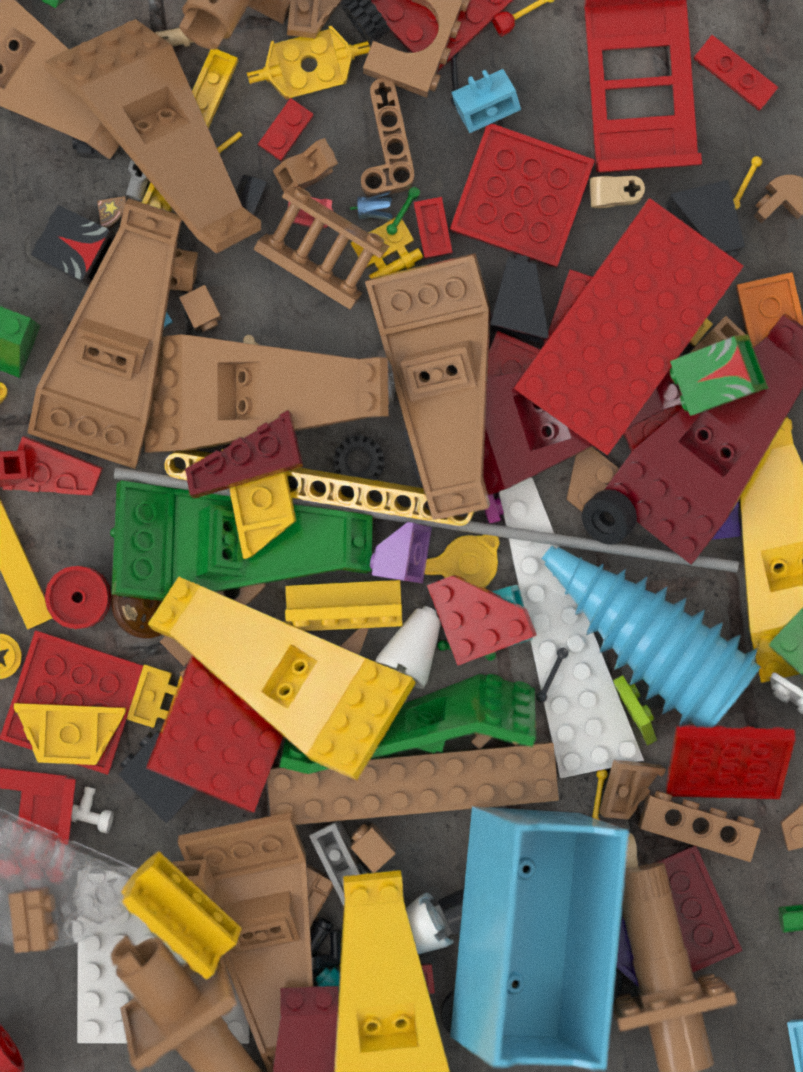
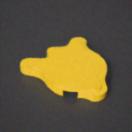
(469, 558)

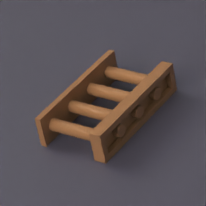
(298, 262)

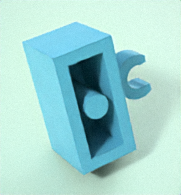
(486, 100)

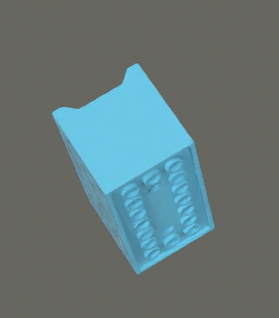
(545, 930)

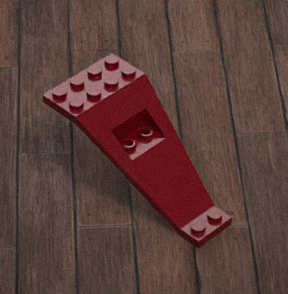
(517, 435)
(686, 482)

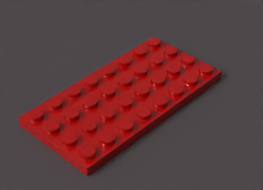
(628, 326)

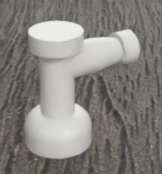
(83, 812)

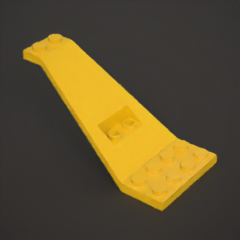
(334, 705)

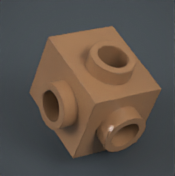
(184, 270)

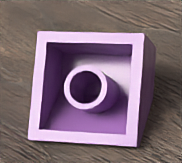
(403, 554)

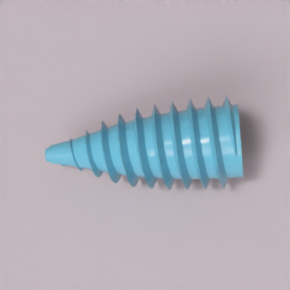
(658, 640)

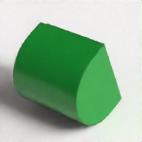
(791, 918)

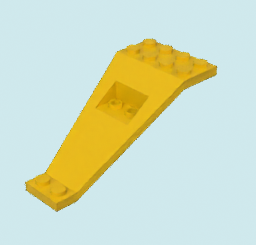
(772, 535)
(383, 984)

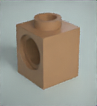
(201, 309)

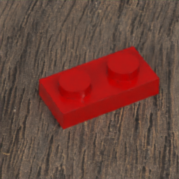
(285, 130)
(433, 228)

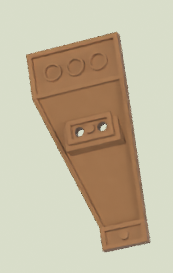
(36, 93)
(94, 396)

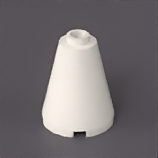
(413, 646)
(428, 925)

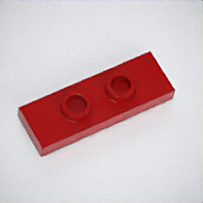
(735, 72)

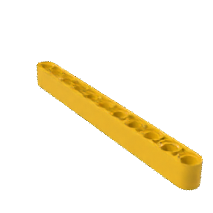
(333, 492)

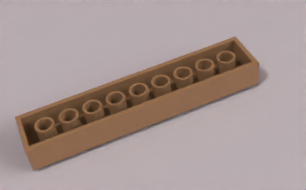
(419, 784)

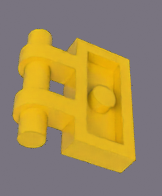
(396, 243)
(150, 696)

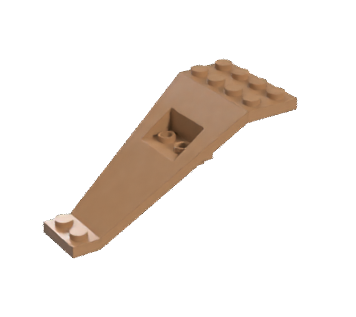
(148, 107)
(426, 323)
(226, 389)
(265, 891)

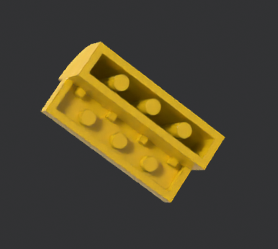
(344, 605)
(180, 914)

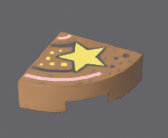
(111, 211)

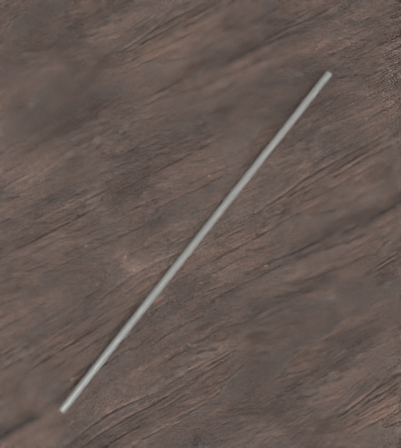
(473, 527)

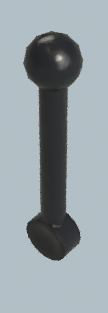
(454, 75)
(562, 653)

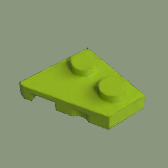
(641, 715)

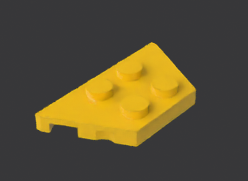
(262, 511)
(69, 732)

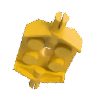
(285, 60)

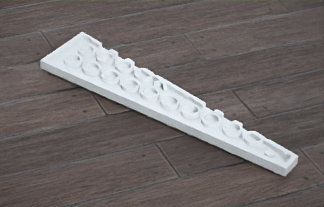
(582, 700)

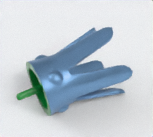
(368, 205)

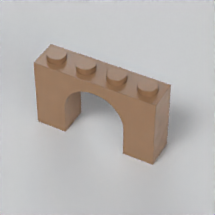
(418, 70)

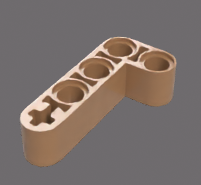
(388, 136)

